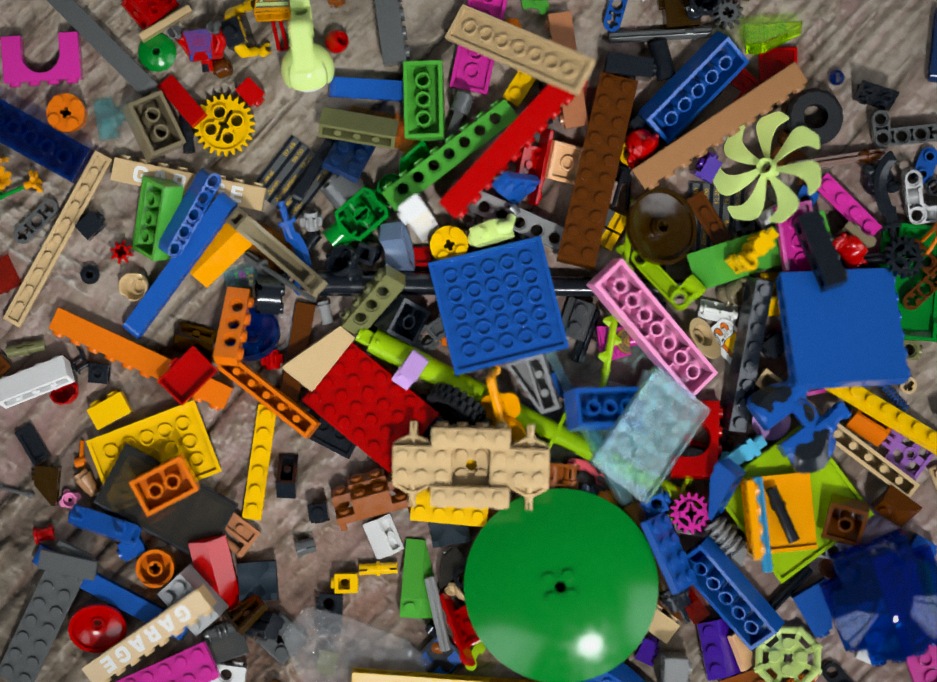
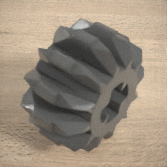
(733, 17)

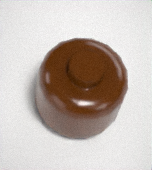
(222, 68)

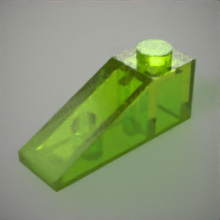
(766, 36)

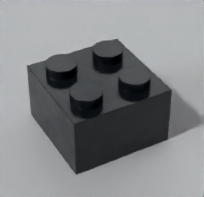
(403, 319)

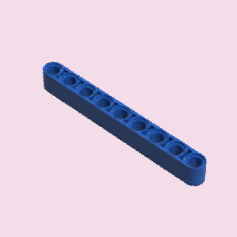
(180, 266)
(119, 596)

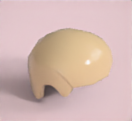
(133, 286)

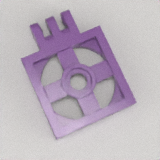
(895, 442)

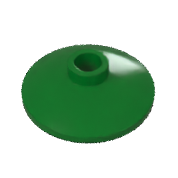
(161, 61)

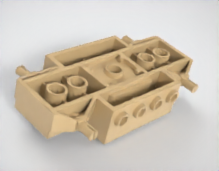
(442, 465)

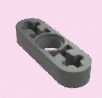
(43, 208)

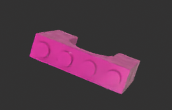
(68, 67)

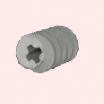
(727, 537)

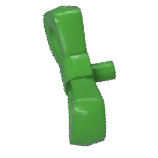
(542, 5)

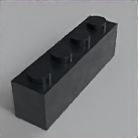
(820, 251)

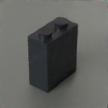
(630, 66)

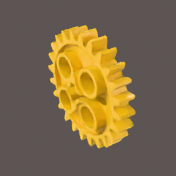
(240, 133)

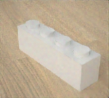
(35, 381)

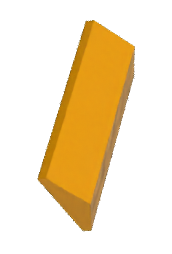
(220, 255)

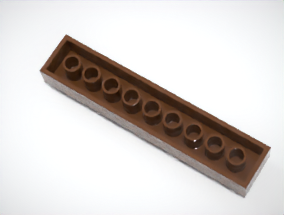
(597, 171)

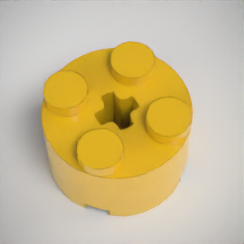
(439, 240)

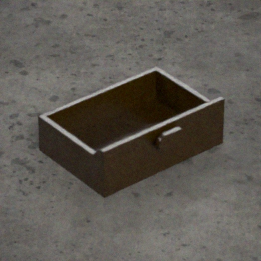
(674, 14)

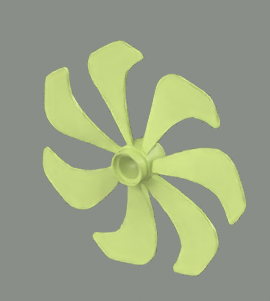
(786, 198)

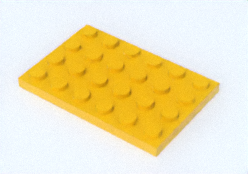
(162, 438)

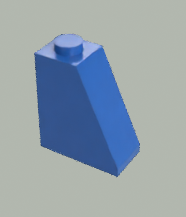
(814, 609)

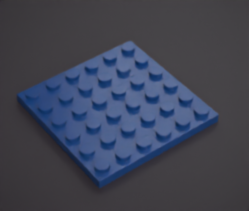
(498, 305)

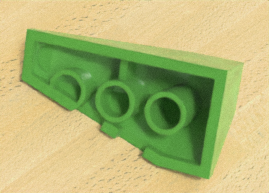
(414, 592)

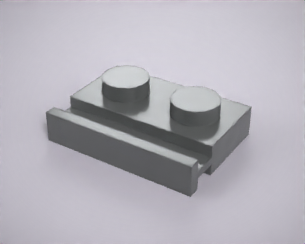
(577, 318)

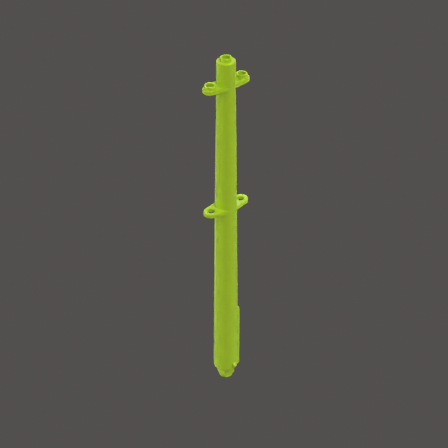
(396, 351)

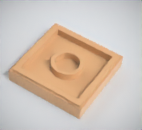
(563, 162)

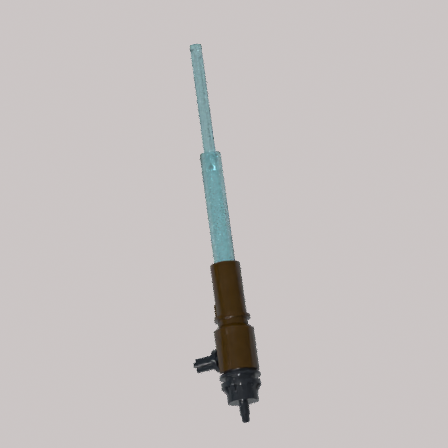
(628, 505)

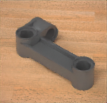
(461, 106)

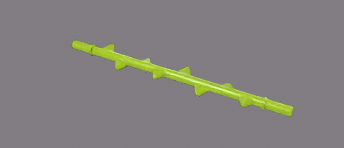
(612, 340)

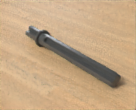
(660, 34)

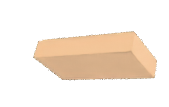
(743, 656)

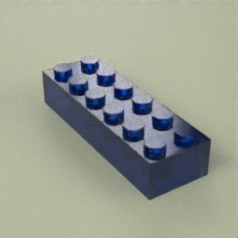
(42, 143)

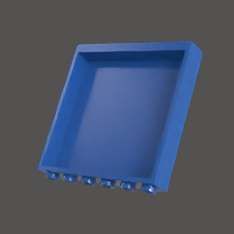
(844, 333)

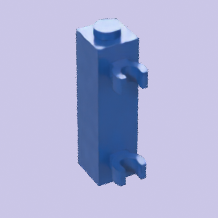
(104, 525)

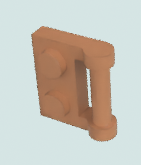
(243, 532)

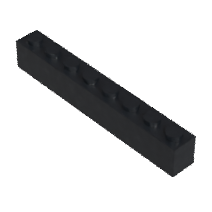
(746, 353)

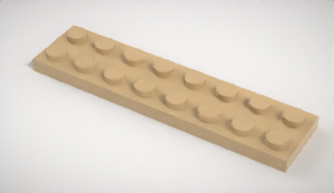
(520, 49)

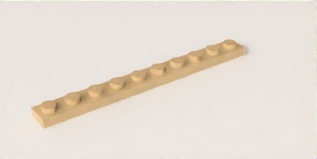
(57, 239)

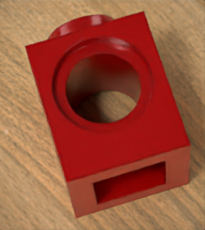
(251, 93)

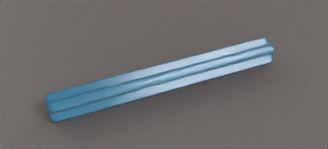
(766, 560)

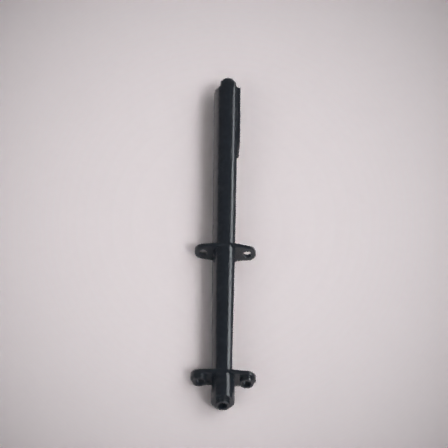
(421, 284)

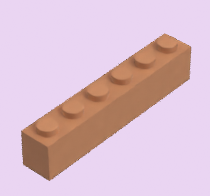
(562, 33)

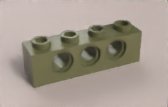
(364, 311)

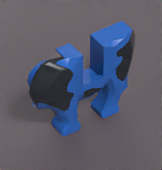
(812, 444)

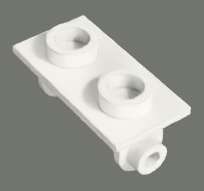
(715, 311)

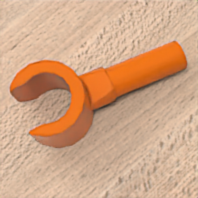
(81, 460)

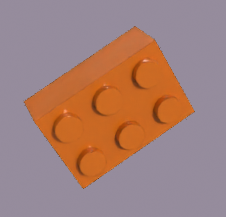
(164, 484)

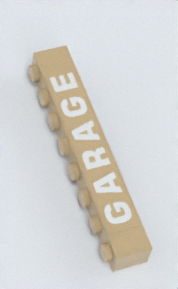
(132, 173)
(150, 635)

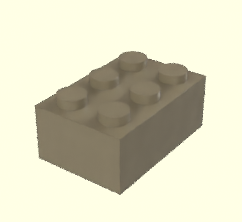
(153, 125)

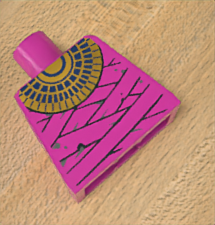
(620, 350)

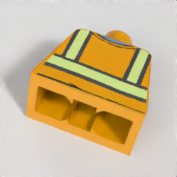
(272, 10)

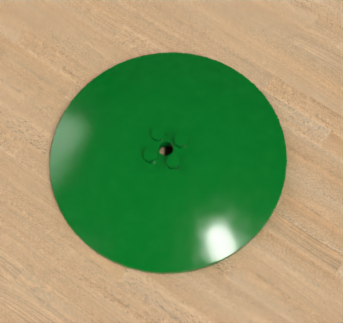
(606, 577)

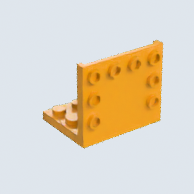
(797, 493)

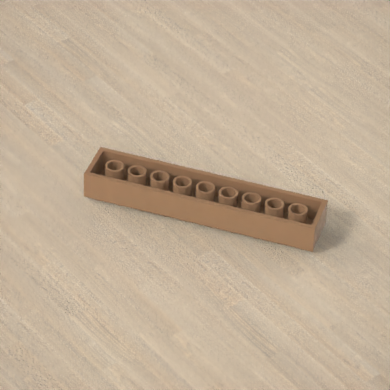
(722, 124)

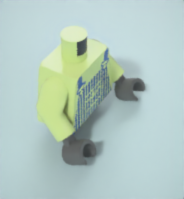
(492, 231)

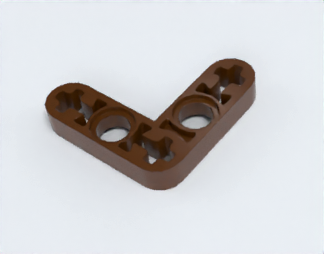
(929, 272)

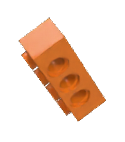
(234, 299)

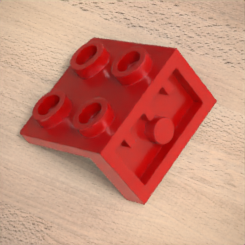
(148, 11)

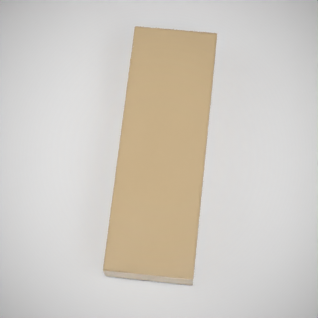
(165, 23)

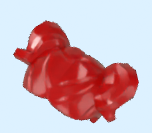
(645, 146)
(851, 250)

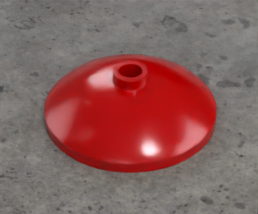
(97, 635)

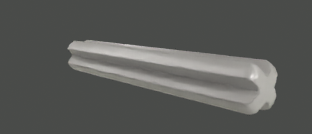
(437, 613)

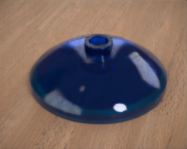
(266, 330)

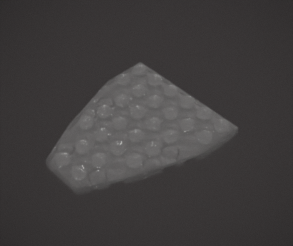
(330, 644)

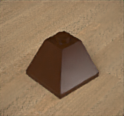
(895, 506)

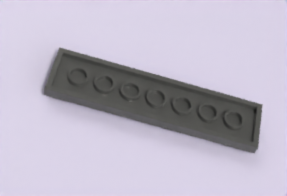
(42, 621)

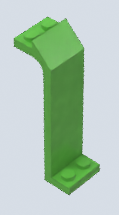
(712, 270)

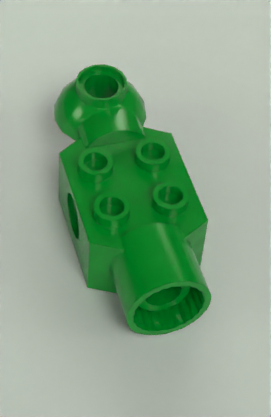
(362, 213)

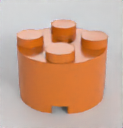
(72, 122)
(164, 560)

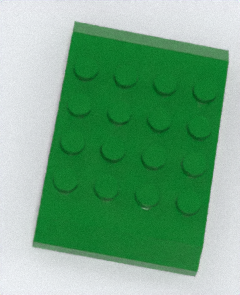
(921, 322)

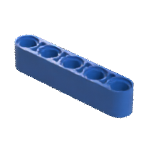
(367, 89)
(189, 212)

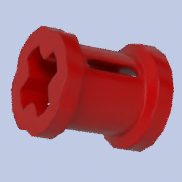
(44, 534)

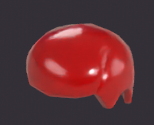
(66, 394)

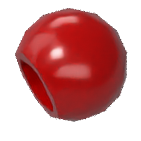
(336, 41)

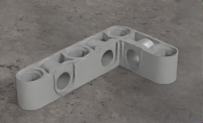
(913, 198)

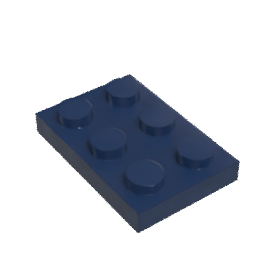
(348, 159)

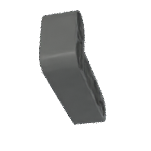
(890, 133)

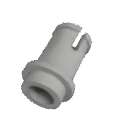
(325, 312)

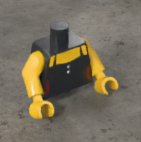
(239, 34)

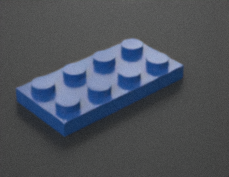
(669, 552)

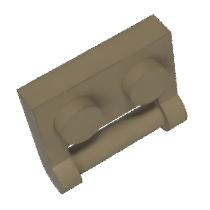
(854, 229)

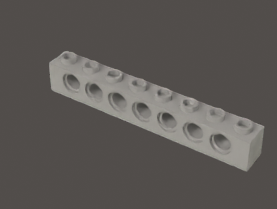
(529, 218)

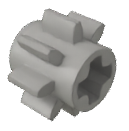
(311, 220)

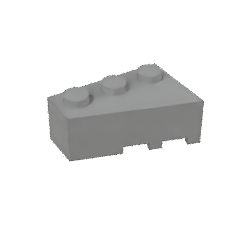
(537, 382)

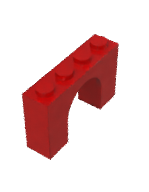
(702, 466)

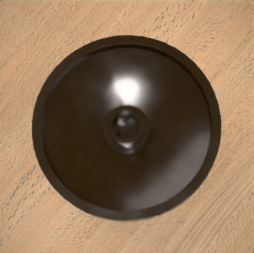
(661, 226)

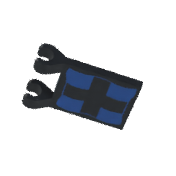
(442, 663)

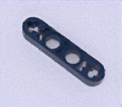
(932, 67)

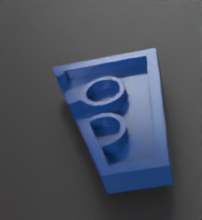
(516, 186)

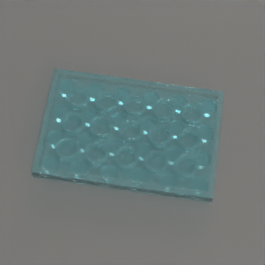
(650, 435)

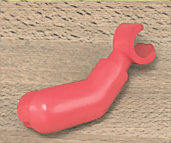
(586, 466)

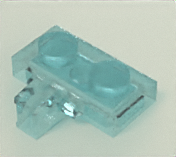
(108, 119)

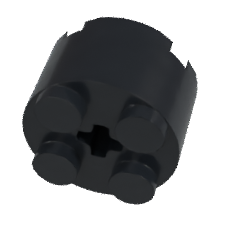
(269, 295)

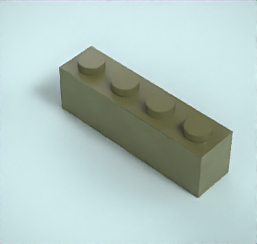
(358, 128)

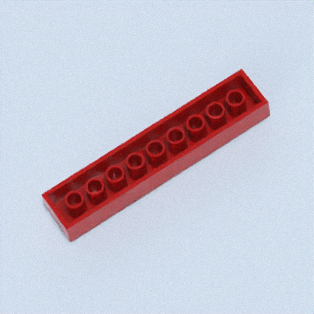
(505, 149)

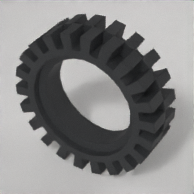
(455, 405)

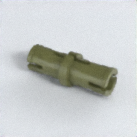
(25, 348)

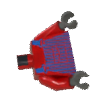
(201, 44)

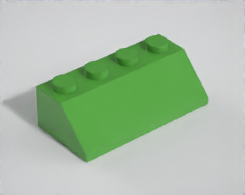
(424, 100)
(155, 210)

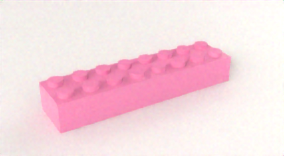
(651, 326)

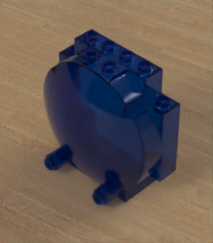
(884, 598)

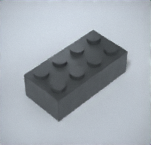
(391, 32)

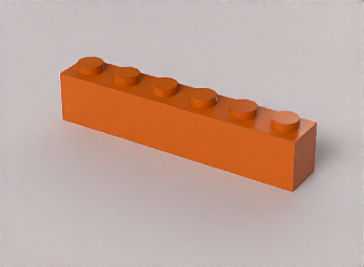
(271, 398)

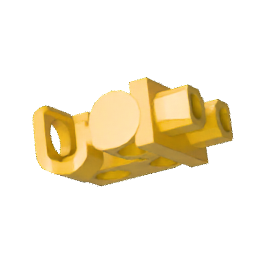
(757, 246)

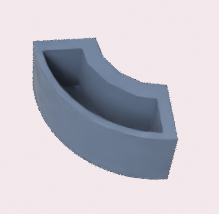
(397, 246)

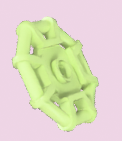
(793, 647)

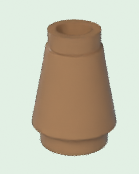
(86, 481)

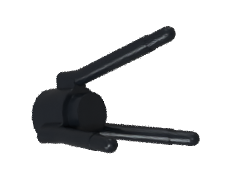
(623, 176)

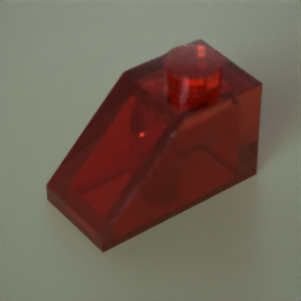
(696, 609)

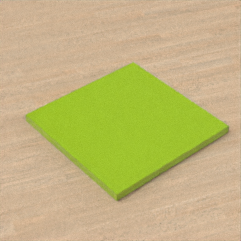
(823, 485)

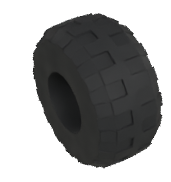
(826, 103)

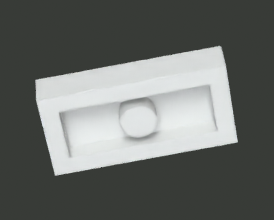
(383, 536)

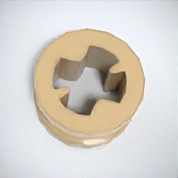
(913, 386)

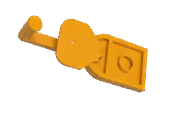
(502, 406)

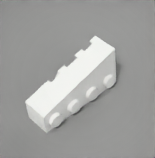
(418, 217)

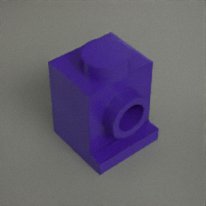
(707, 167)
(647, 650)

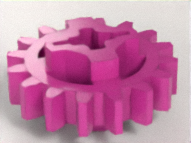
(698, 512)

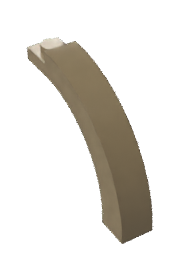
(276, 251)

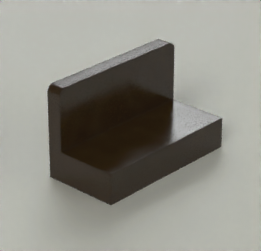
(191, 335)

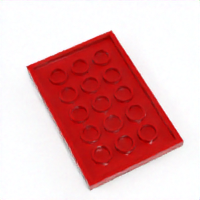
(368, 405)

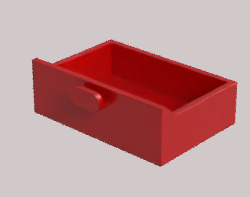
(187, 375)

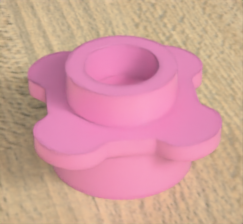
(64, 502)

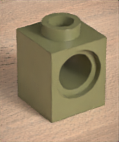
(916, 349)

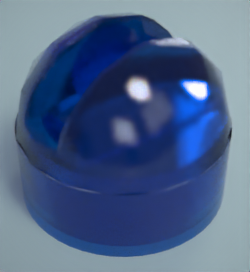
(832, 77)

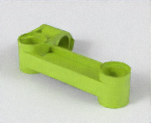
(690, 289)

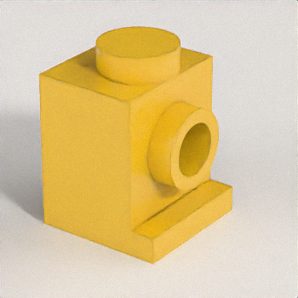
(352, 586)

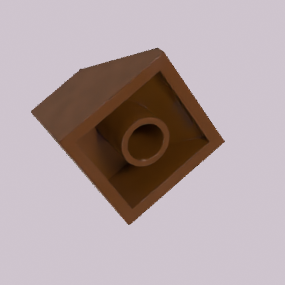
(846, 520)

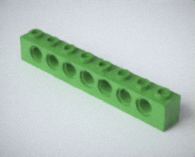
(507, 117)

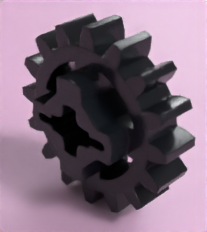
(899, 263)

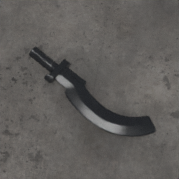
(881, 194)

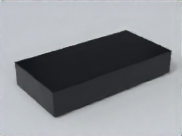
(32, 444)

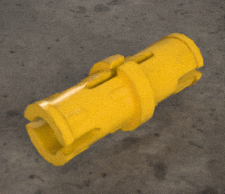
(378, 568)

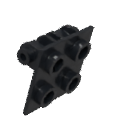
(875, 95)

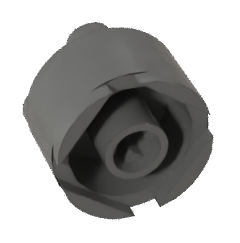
(340, 190)

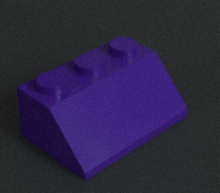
(716, 650)

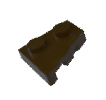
(246, 613)

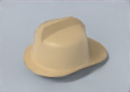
(703, 338)

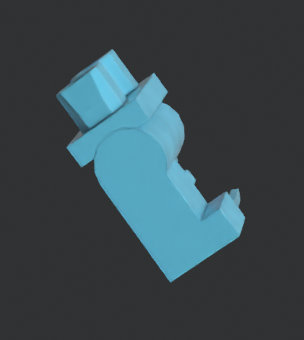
(746, 450)

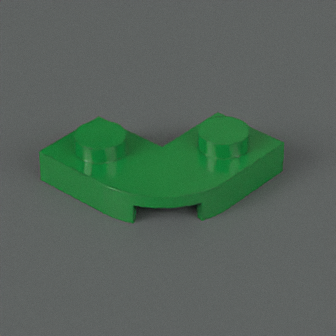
(412, 155)

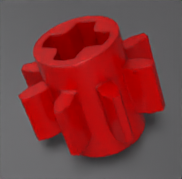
(119, 247)
(273, 360)

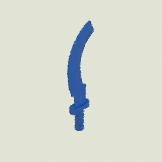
(292, 237)

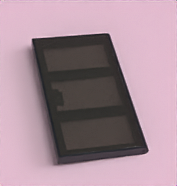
(187, 520)

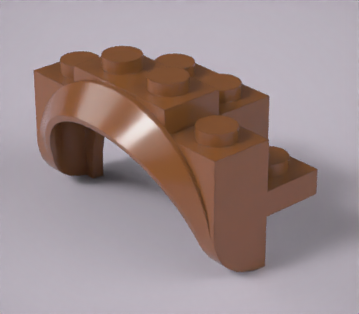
(368, 496)

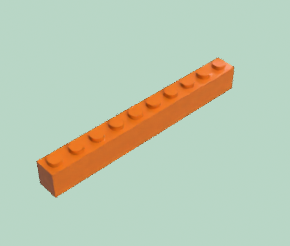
(130, 354)

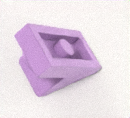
(410, 369)

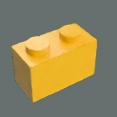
(518, 89)
(109, 410)

